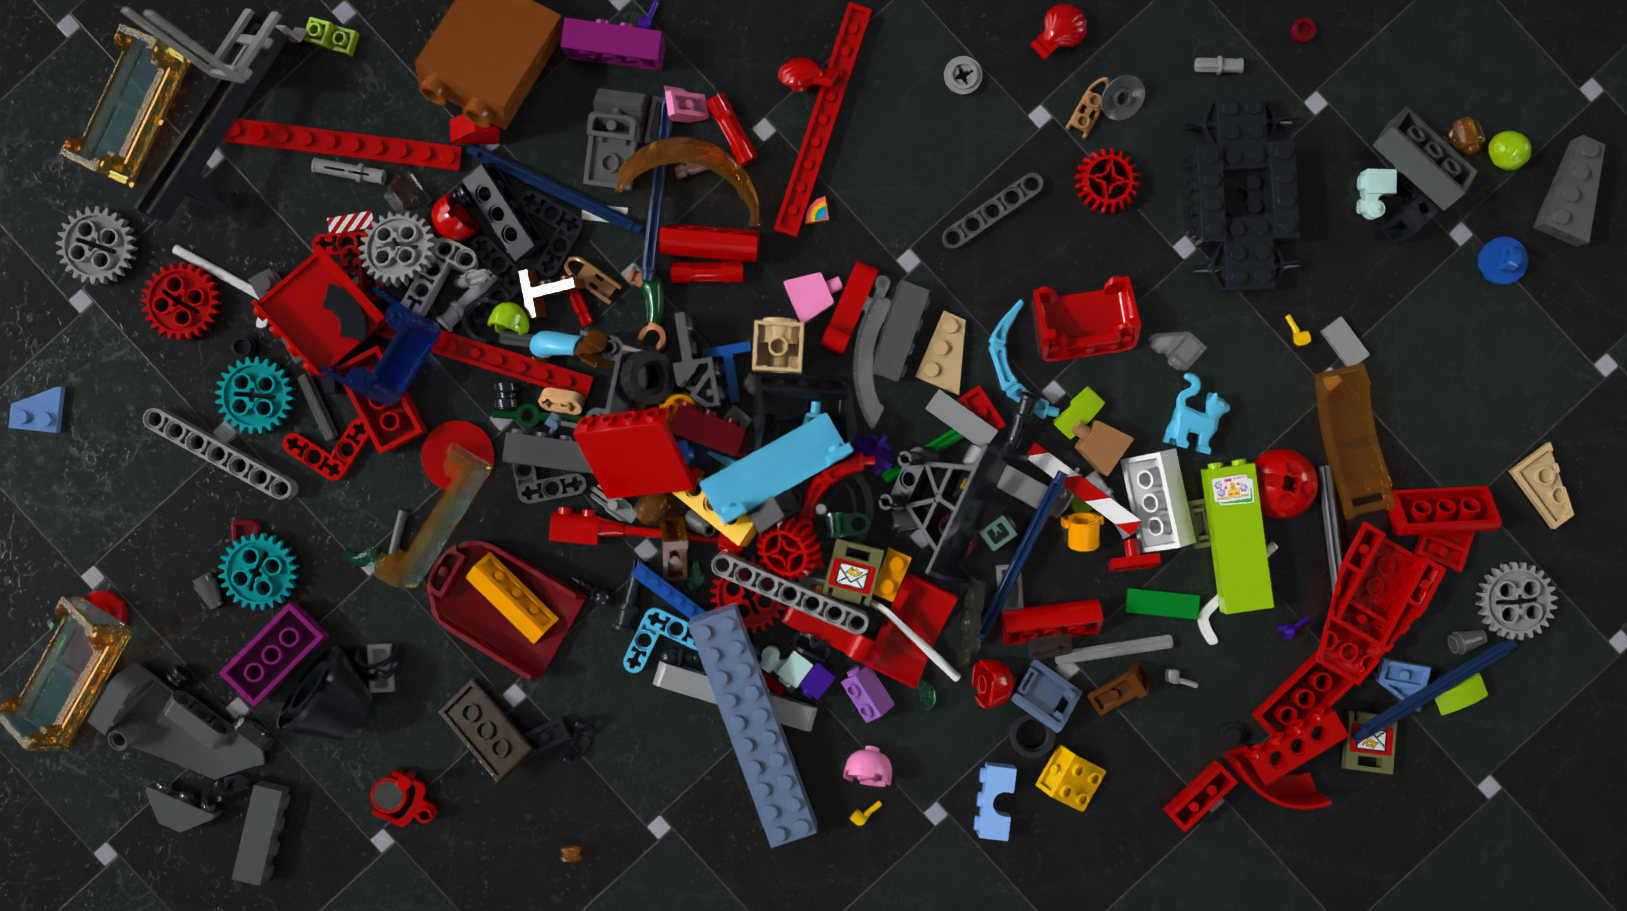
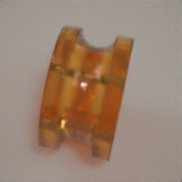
(571, 853)

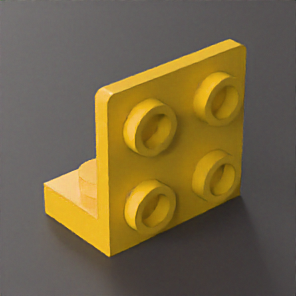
(1070, 778)

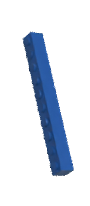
(669, 592)

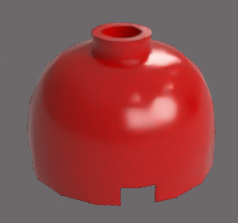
(452, 219)
(993, 683)

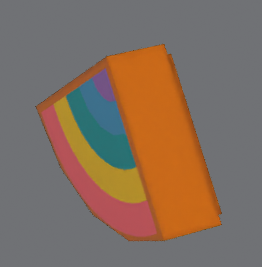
(817, 211)

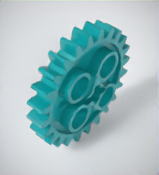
(253, 417)
(238, 562)

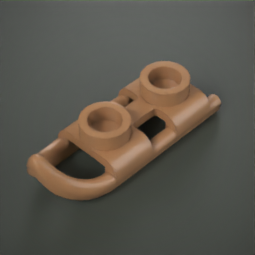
(1093, 102)
(588, 273)

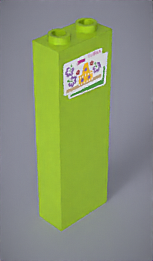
(1237, 537)

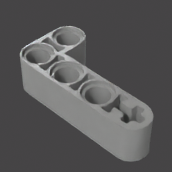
(434, 283)
(1013, 481)

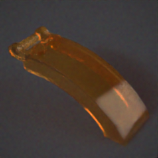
(1352, 439)

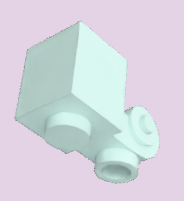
(1372, 185)
(790, 670)

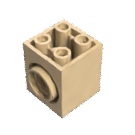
(778, 345)

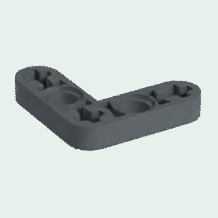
(532, 480)

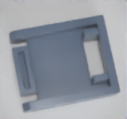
(1041, 693)

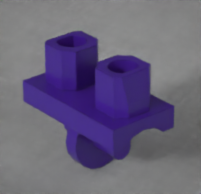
(877, 447)

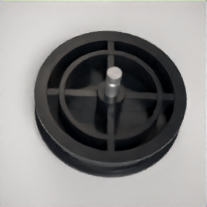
(846, 495)

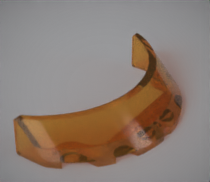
(691, 152)

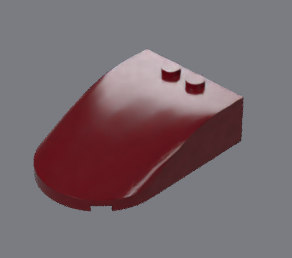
(478, 622)

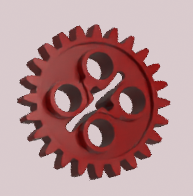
(191, 283)
(752, 620)

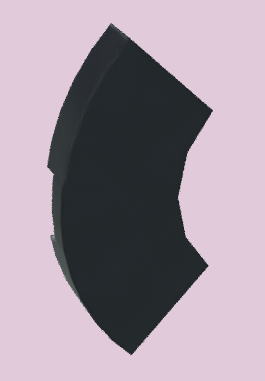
(347, 311)

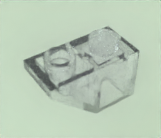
(1179, 347)

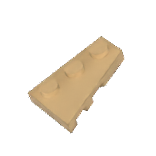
(944, 354)
(1542, 485)

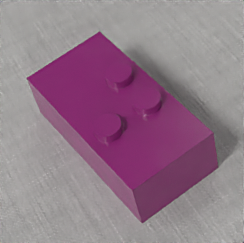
(613, 44)
(274, 654)

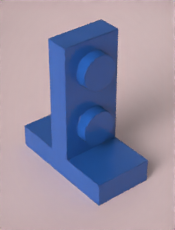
(728, 366)
(694, 452)

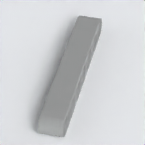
(209, 451)
(799, 601)
(696, 684)

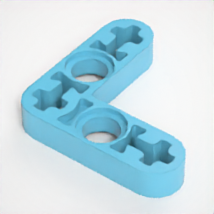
(654, 632)

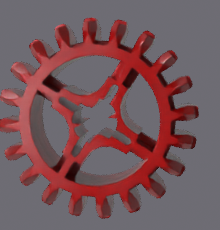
(1117, 181)
(784, 555)

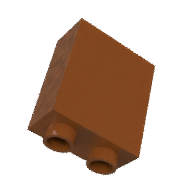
(488, 57)

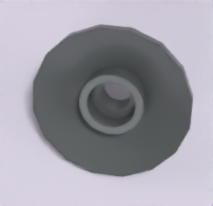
(1129, 101)

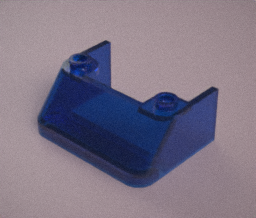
(401, 359)

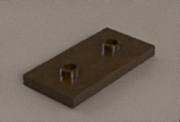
(486, 730)

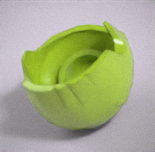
(1510, 150)
(509, 316)

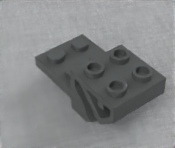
(613, 134)
(707, 391)

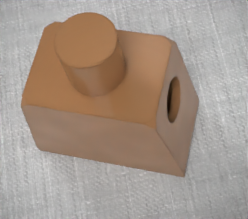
(1100, 445)

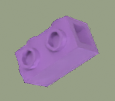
(867, 692)

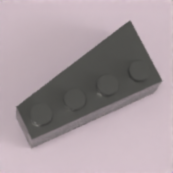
(1573, 193)

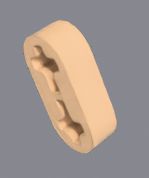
(561, 401)

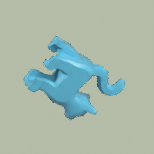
(1190, 420)

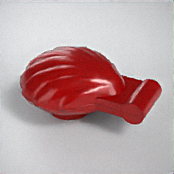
(1062, 28)
(804, 72)

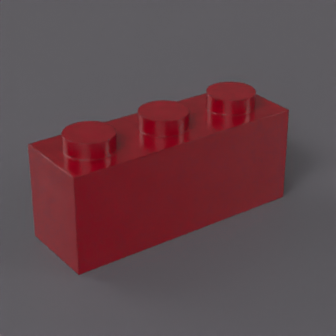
(706, 427)

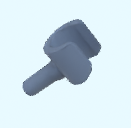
(553, 422)

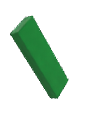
(1162, 603)

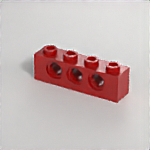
(1330, 732)

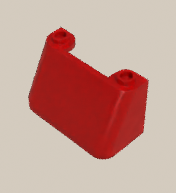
(1087, 321)

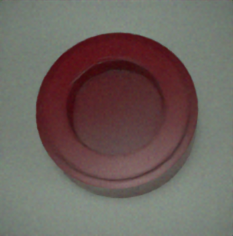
(1303, 30)

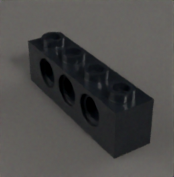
(515, 216)

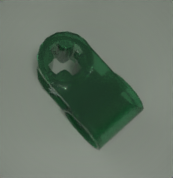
(844, 524)

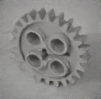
(103, 225)
(398, 248)
(1517, 622)

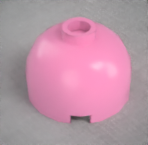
(869, 767)

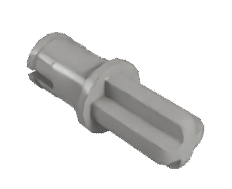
(1219, 65)
(471, 278)

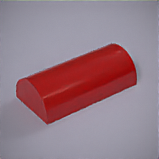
(709, 242)
(1444, 511)
(1072, 618)
(1299, 695)

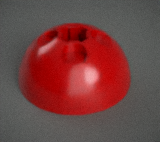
(1274, 488)

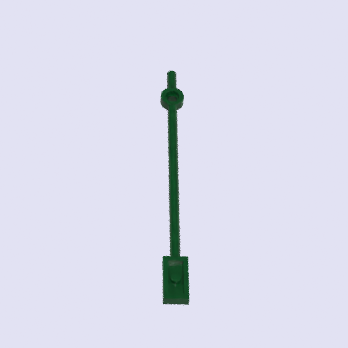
(538, 416)

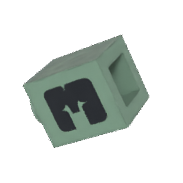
(998, 532)

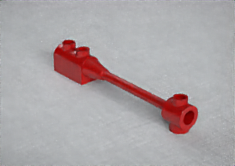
(589, 528)

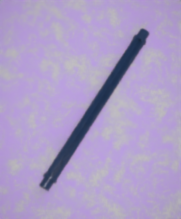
(555, 189)
(656, 200)
(1021, 555)
(1433, 690)

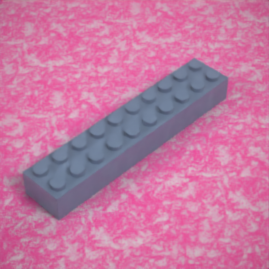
(753, 724)

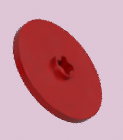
(461, 432)

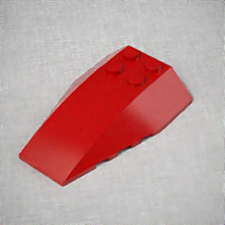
(1374, 602)

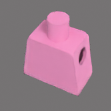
(812, 295)

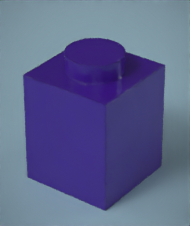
(816, 680)

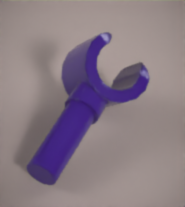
(646, 23)
(1290, 629)

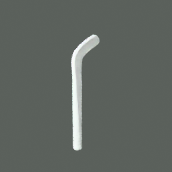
(220, 273)
(1212, 605)
(927, 649)

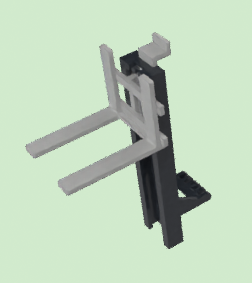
(236, 82)

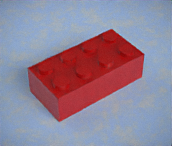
(387, 425)

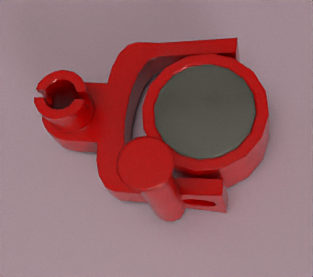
(393, 792)

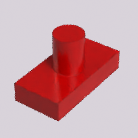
(1133, 559)

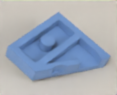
(39, 411)
(1402, 677)

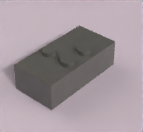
(1425, 158)

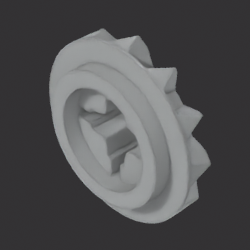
(968, 65)

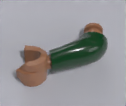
(654, 299)

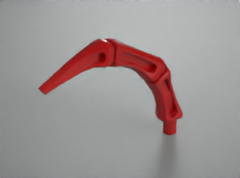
(822, 482)

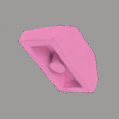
(685, 106)

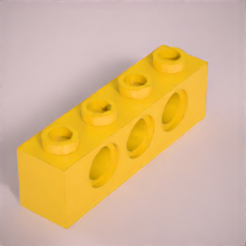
(740, 533)

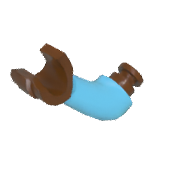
(555, 343)

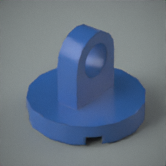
(1503, 260)

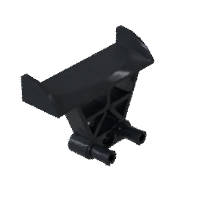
(967, 510)

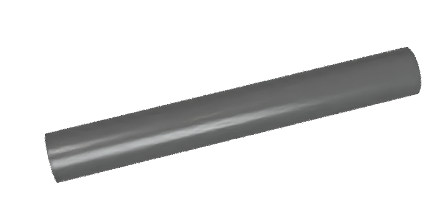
(398, 531)

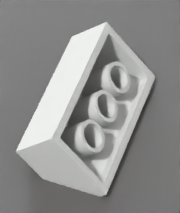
(1158, 500)

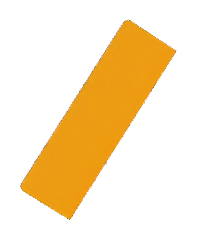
(511, 597)

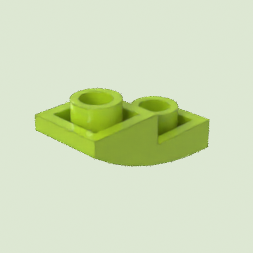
(331, 36)
(1082, 408)
(1462, 695)

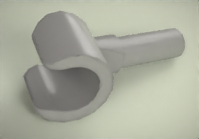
(1173, 675)

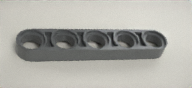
(999, 201)

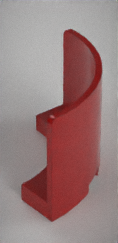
(924, 611)
(1289, 790)

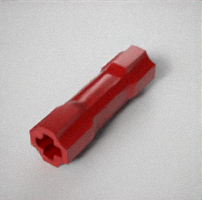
(724, 115)
(707, 272)

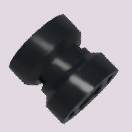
(506, 401)

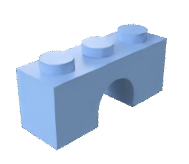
(996, 780)

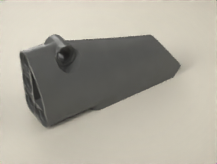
(170, 724)

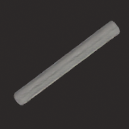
(1116, 649)

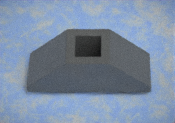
(177, 808)

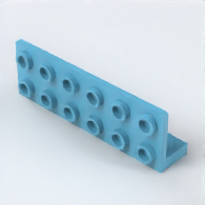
(775, 468)

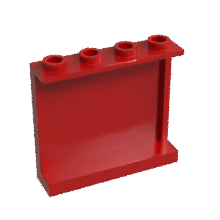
(299, 317)
(634, 454)

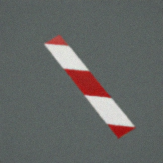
(1084, 489)

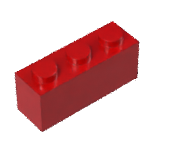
(1200, 795)

